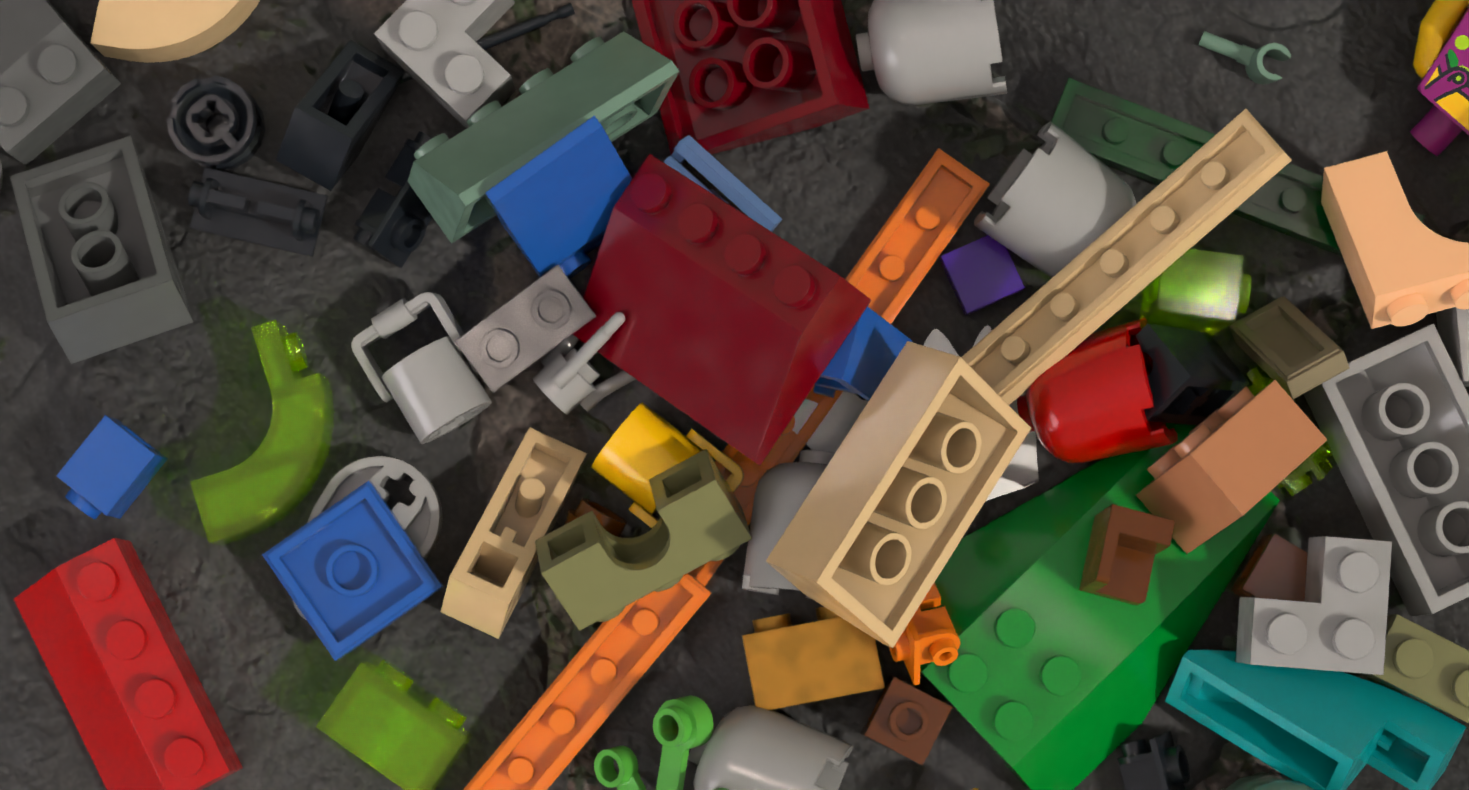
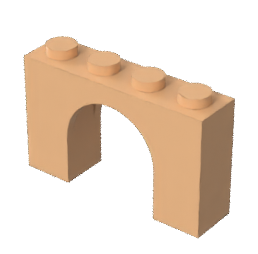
(1390, 254)

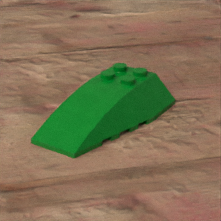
(1060, 670)

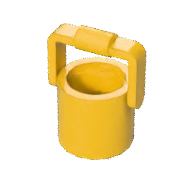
(647, 447)

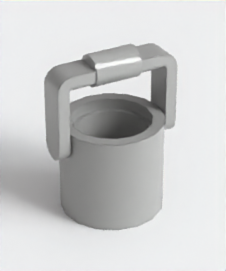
(430, 385)

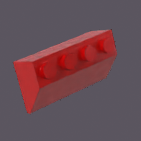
(125, 674)

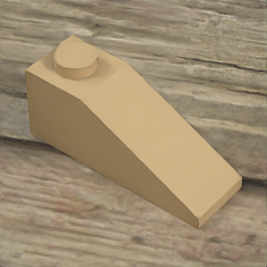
(503, 545)

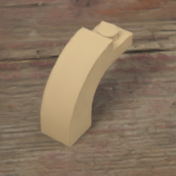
(165, 28)

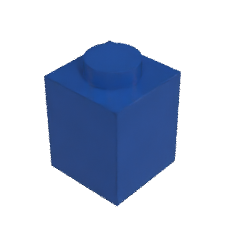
(110, 469)

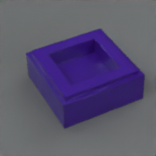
(981, 274)

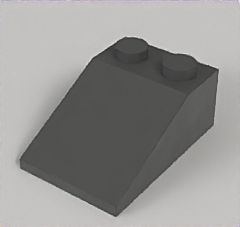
(44, 77)
(99, 250)

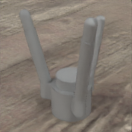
(570, 376)

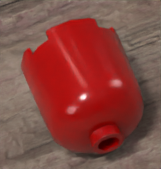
(1096, 399)

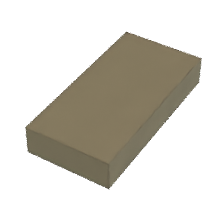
(1289, 347)

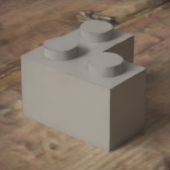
(441, 52)
(1337, 624)

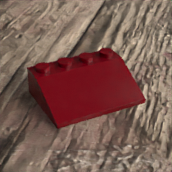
(752, 68)
(715, 308)

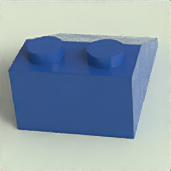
(562, 199)

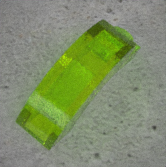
(291, 455)

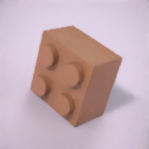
(1229, 463)

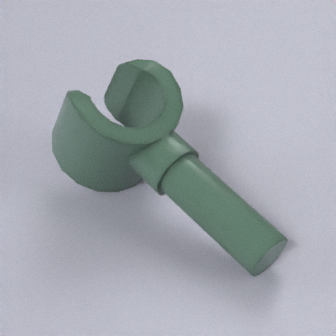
(1248, 56)

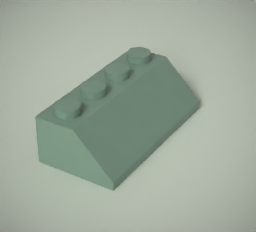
(611, 79)

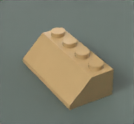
(900, 492)

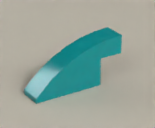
(1315, 722)

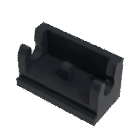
(1188, 374)

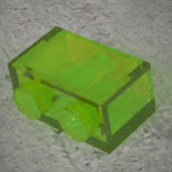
(1198, 292)
(395, 728)

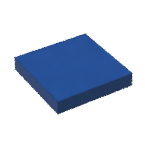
(352, 570)

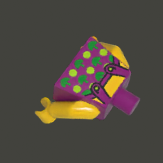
(1443, 66)

